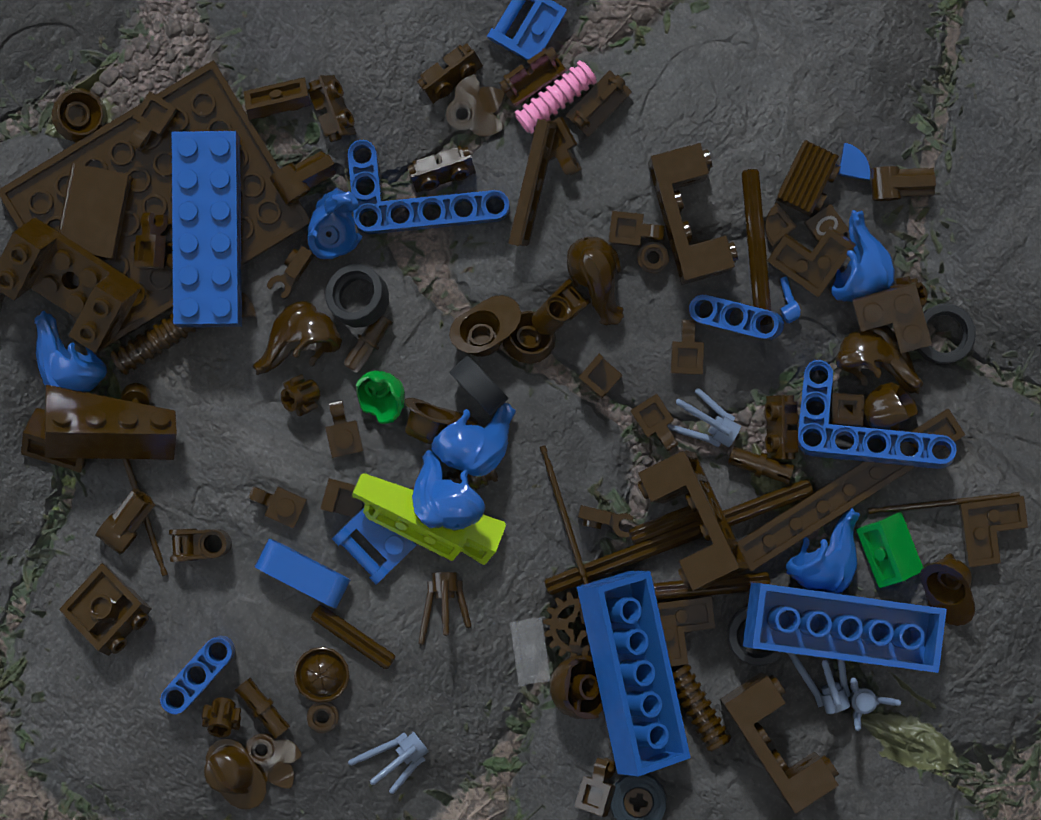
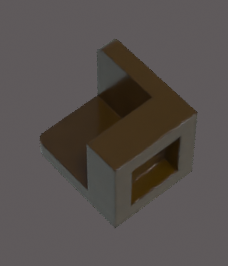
(600, 376)
(339, 498)

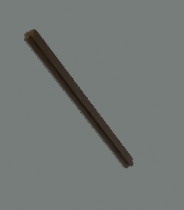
(677, 537)

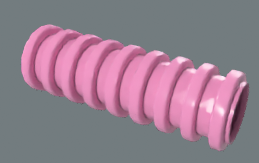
(556, 96)

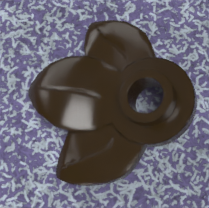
(480, 107)
(277, 762)

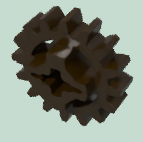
(562, 624)

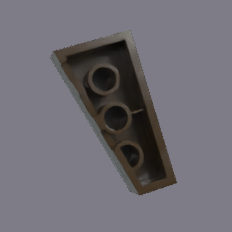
(106, 427)

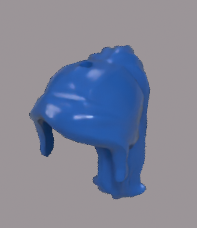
(333, 215)
(869, 267)
(65, 366)
(473, 446)
(443, 501)
(831, 566)

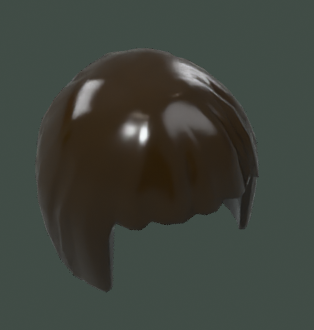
(889, 406)

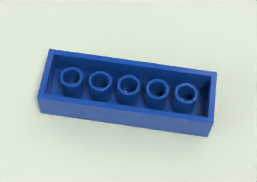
(206, 229)
(844, 627)
(633, 673)

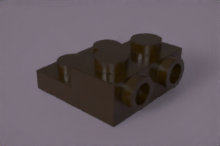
(106, 610)

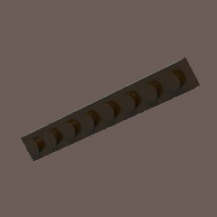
(837, 497)

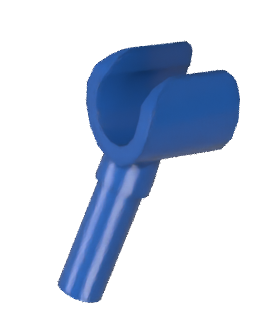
(792, 310)

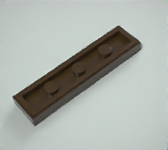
(533, 182)

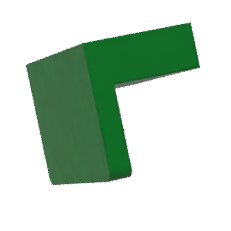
(890, 550)

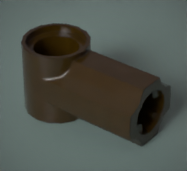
(297, 180)
(892, 183)
(121, 527)

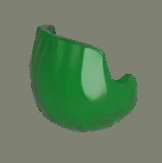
(381, 395)

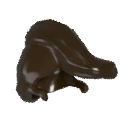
(594, 266)
(299, 329)
(875, 350)

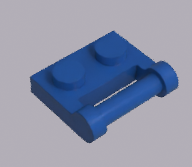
(535, 30)
(388, 543)

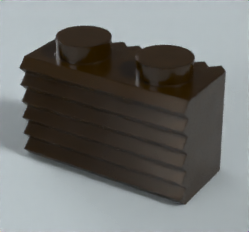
(807, 178)

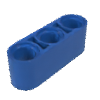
(721, 317)
(302, 573)
(184, 682)

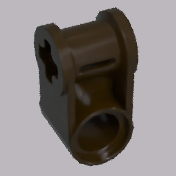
(559, 309)
(193, 544)

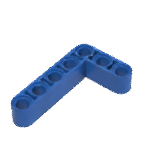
(415, 206)
(861, 435)

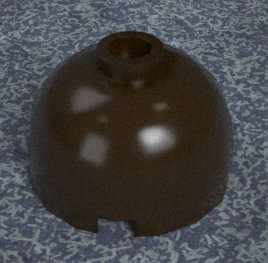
(576, 688)

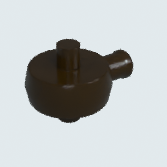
(136, 393)

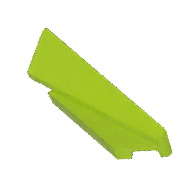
(393, 509)

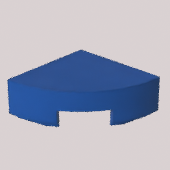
(854, 163)

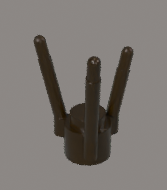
(445, 586)

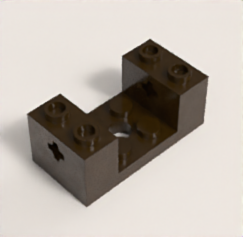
(677, 170)
(40, 260)
(685, 474)
(802, 781)

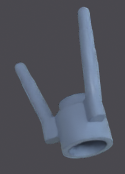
(722, 429)
(833, 696)
(865, 701)
(410, 750)

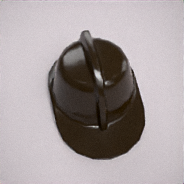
(485, 326)
(428, 420)
(949, 587)
(234, 774)

